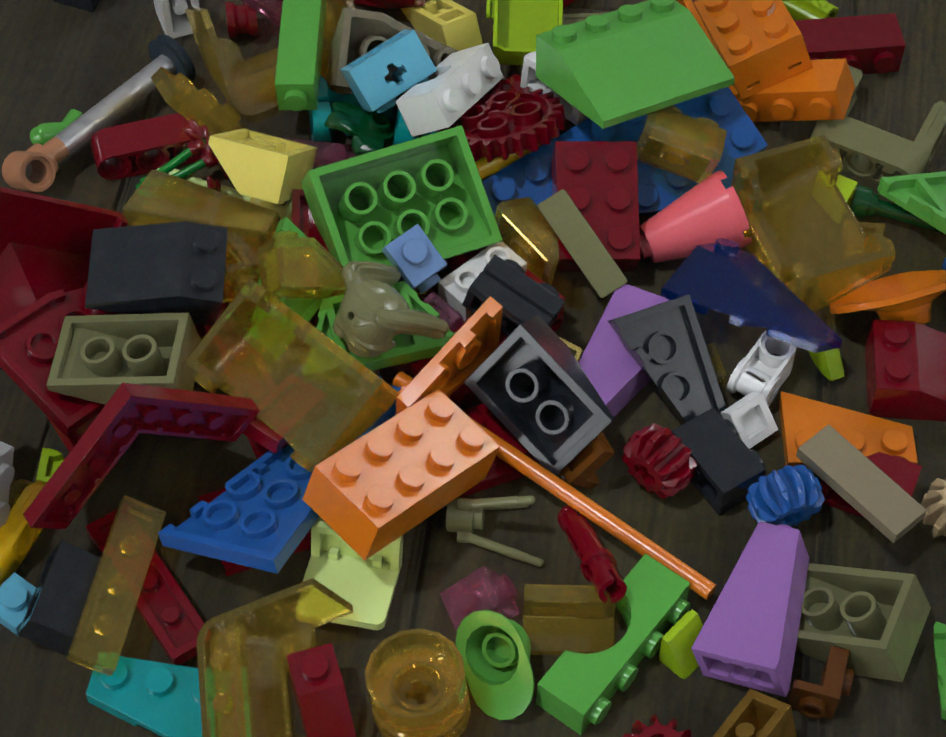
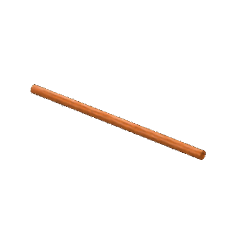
(591, 509)

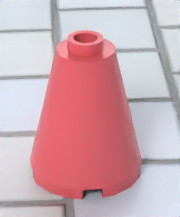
(693, 220)

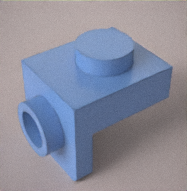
(415, 259)

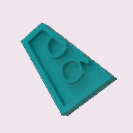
(150, 695)

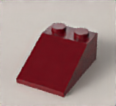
(905, 371)

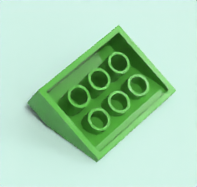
(630, 61)
(386, 192)

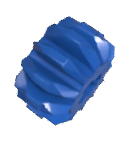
(785, 496)

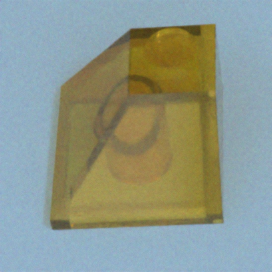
(529, 236)

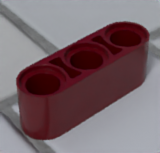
(140, 146)

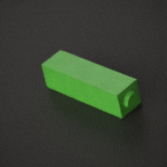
(300, 54)

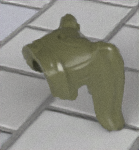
(377, 312)

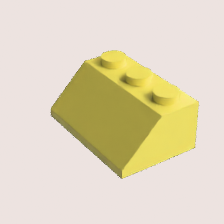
(263, 164)

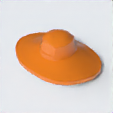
(896, 297)

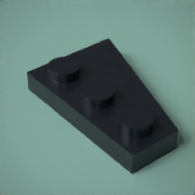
(673, 356)

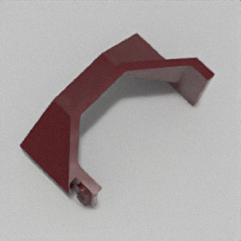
(47, 250)

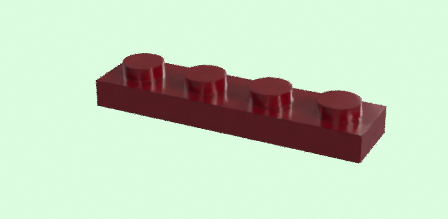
(160, 602)

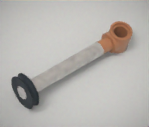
(44, 158)

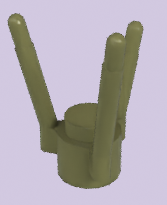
(468, 515)

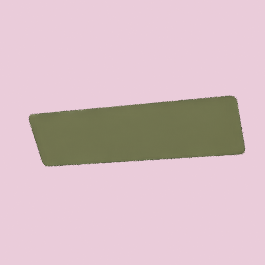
(582, 243)

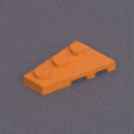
(457, 358)
(805, 417)

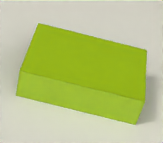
(518, 24)

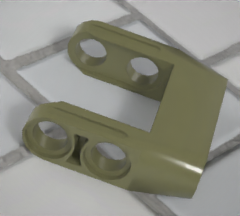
(878, 153)

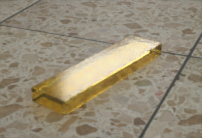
(116, 586)

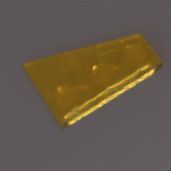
(195, 104)

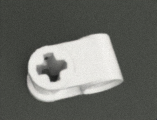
(761, 370)

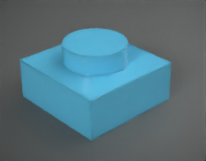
(14, 601)

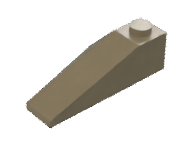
(363, 31)

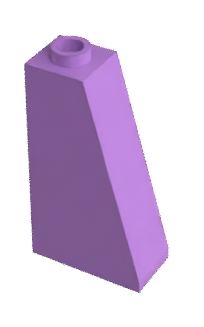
(607, 359)
(758, 613)

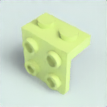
(363, 583)

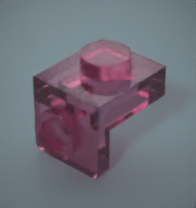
(480, 591)

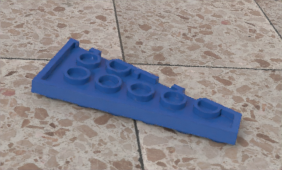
(257, 516)

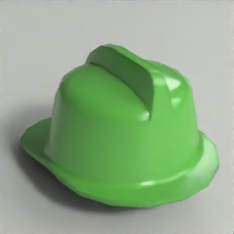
(496, 663)

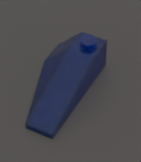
(739, 285)

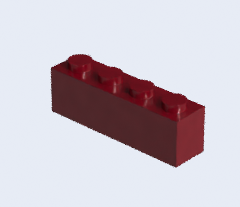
(866, 41)

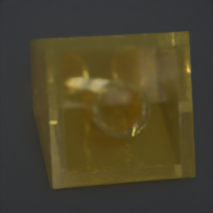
(680, 143)

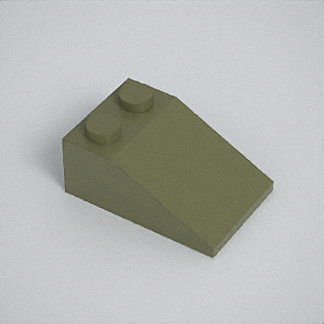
(106, 350)
(866, 612)

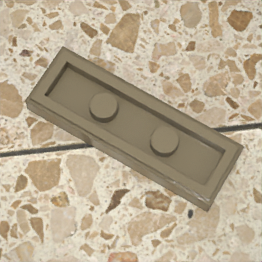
(861, 483)

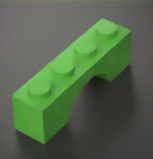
(582, 684)

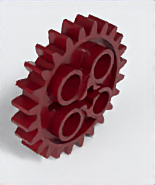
(511, 122)

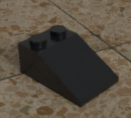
(158, 270)
(541, 395)

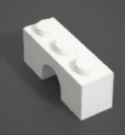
(459, 84)

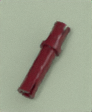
(596, 561)

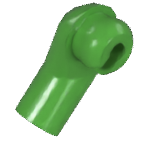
(46, 131)

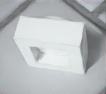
(751, 418)

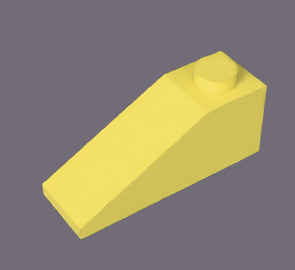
(446, 23)

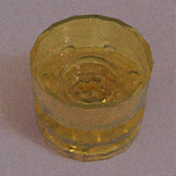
(416, 668)

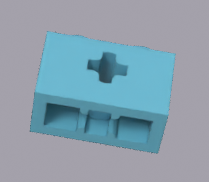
(367, 72)

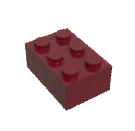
(604, 188)

